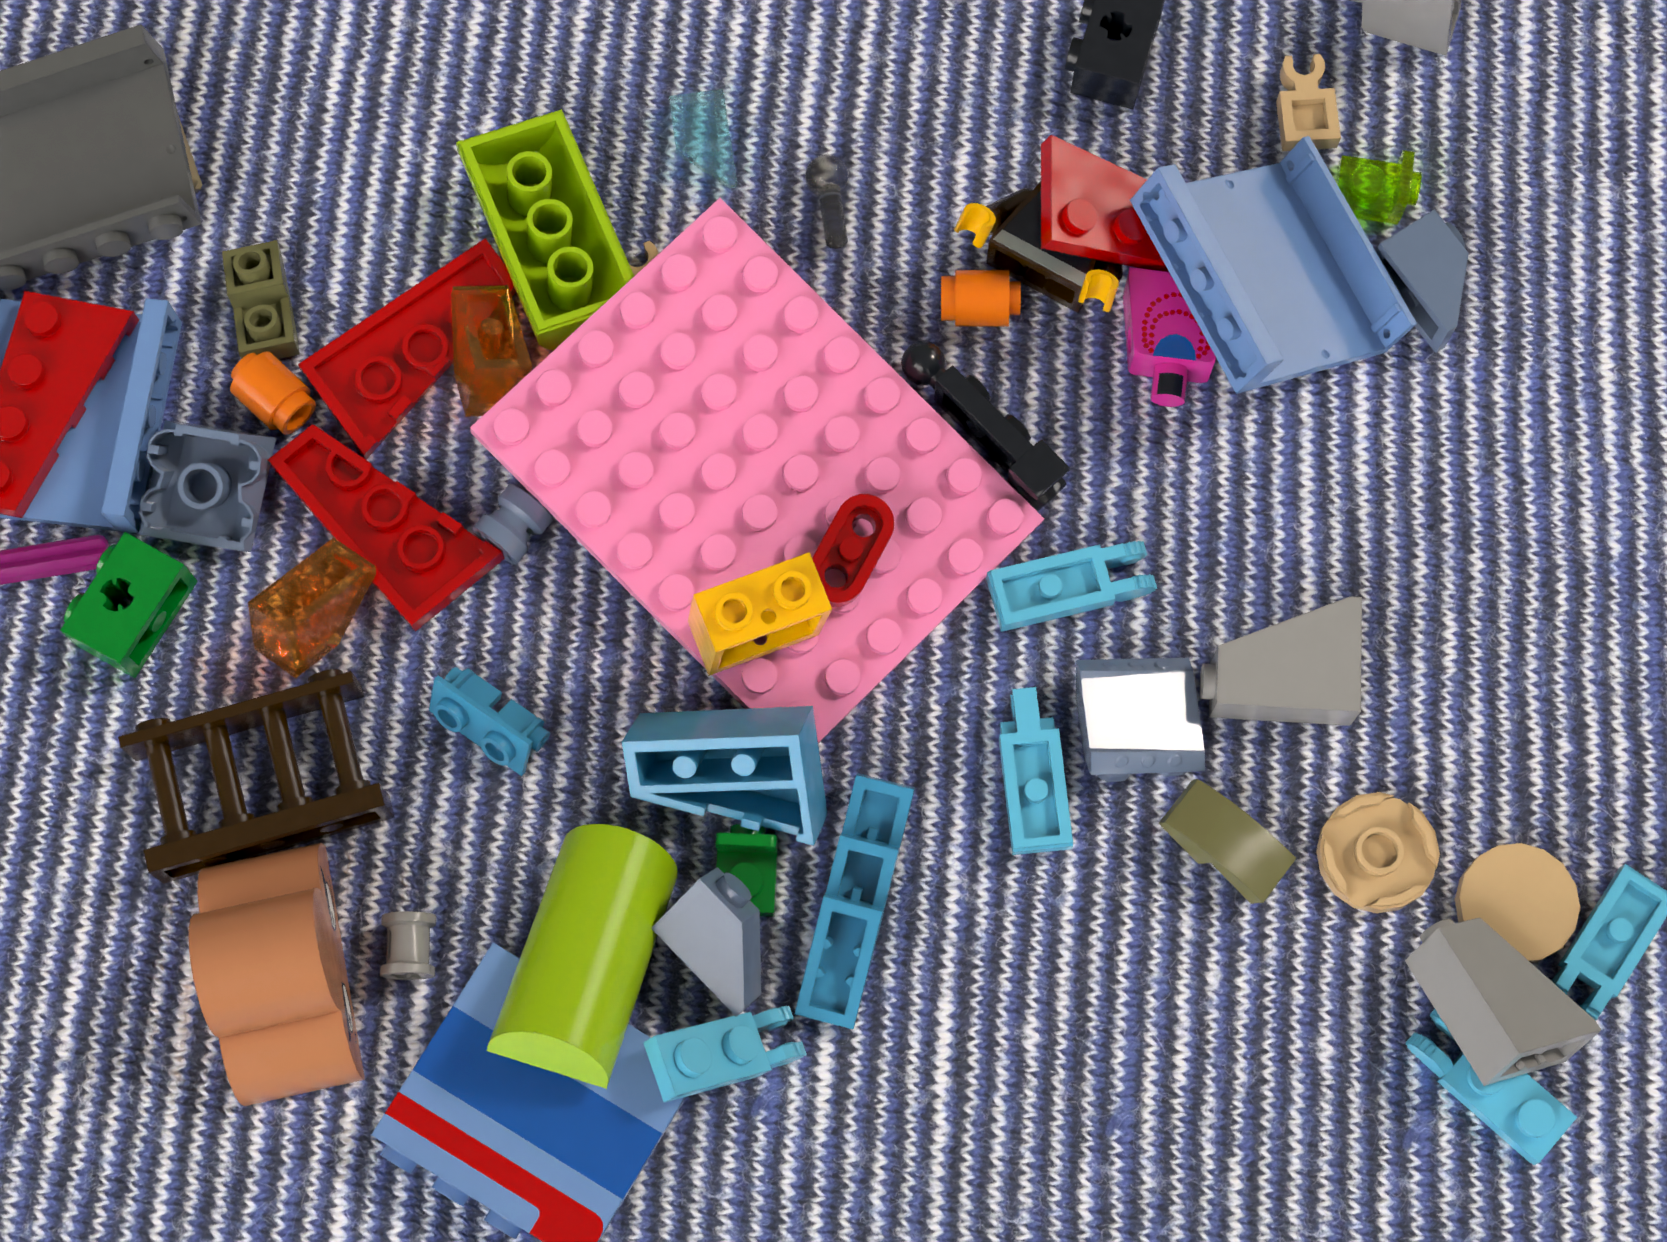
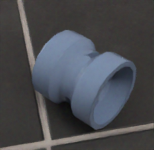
(513, 523)

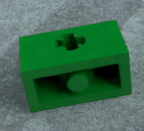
(128, 634)

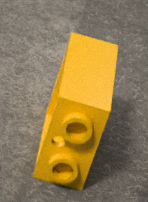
(776, 602)

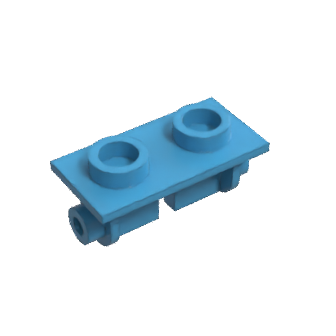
(465, 706)

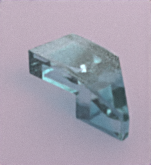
(704, 134)

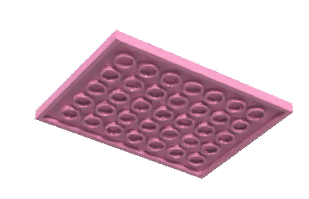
(721, 430)

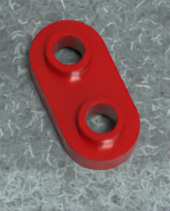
(850, 552)

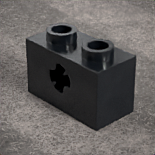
(1112, 68)

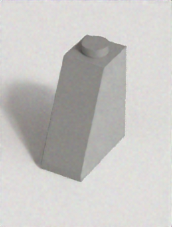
(1291, 670)
(1497, 1001)

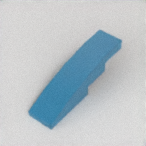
(854, 901)

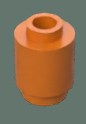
(980, 298)
(272, 392)

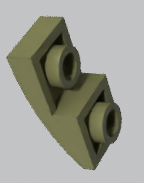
(260, 300)
(1229, 839)

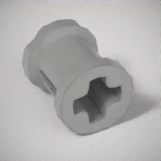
(408, 945)

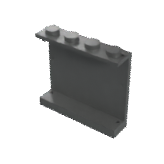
(89, 156)

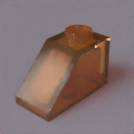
(486, 346)
(310, 607)

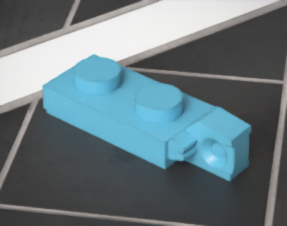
(1034, 778)

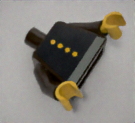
(1017, 248)

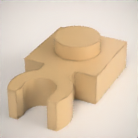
(1306, 108)

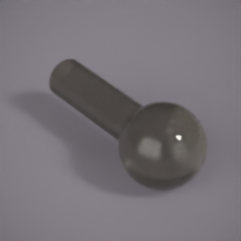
(828, 178)

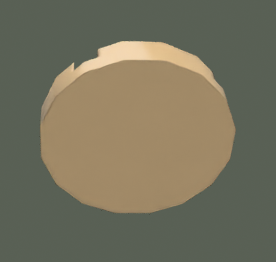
(1377, 852)
(1521, 897)

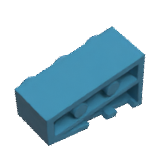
(732, 764)

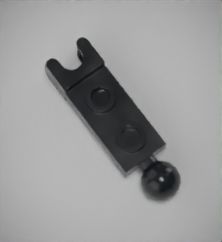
(1031, 469)

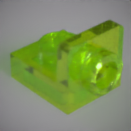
(1379, 188)

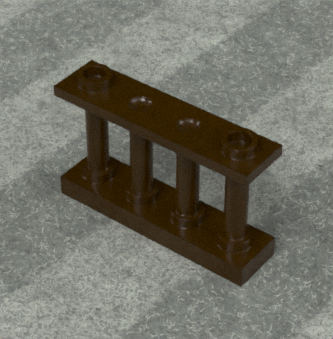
(298, 816)

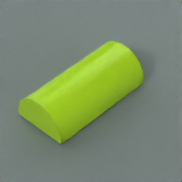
(546, 222)
(586, 954)

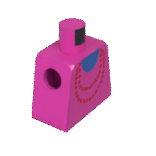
(1163, 336)

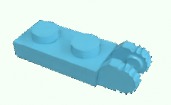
(1065, 584)
(1613, 938)
(718, 1053)
(1513, 1108)

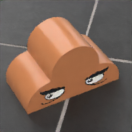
(275, 975)

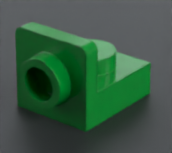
(753, 860)

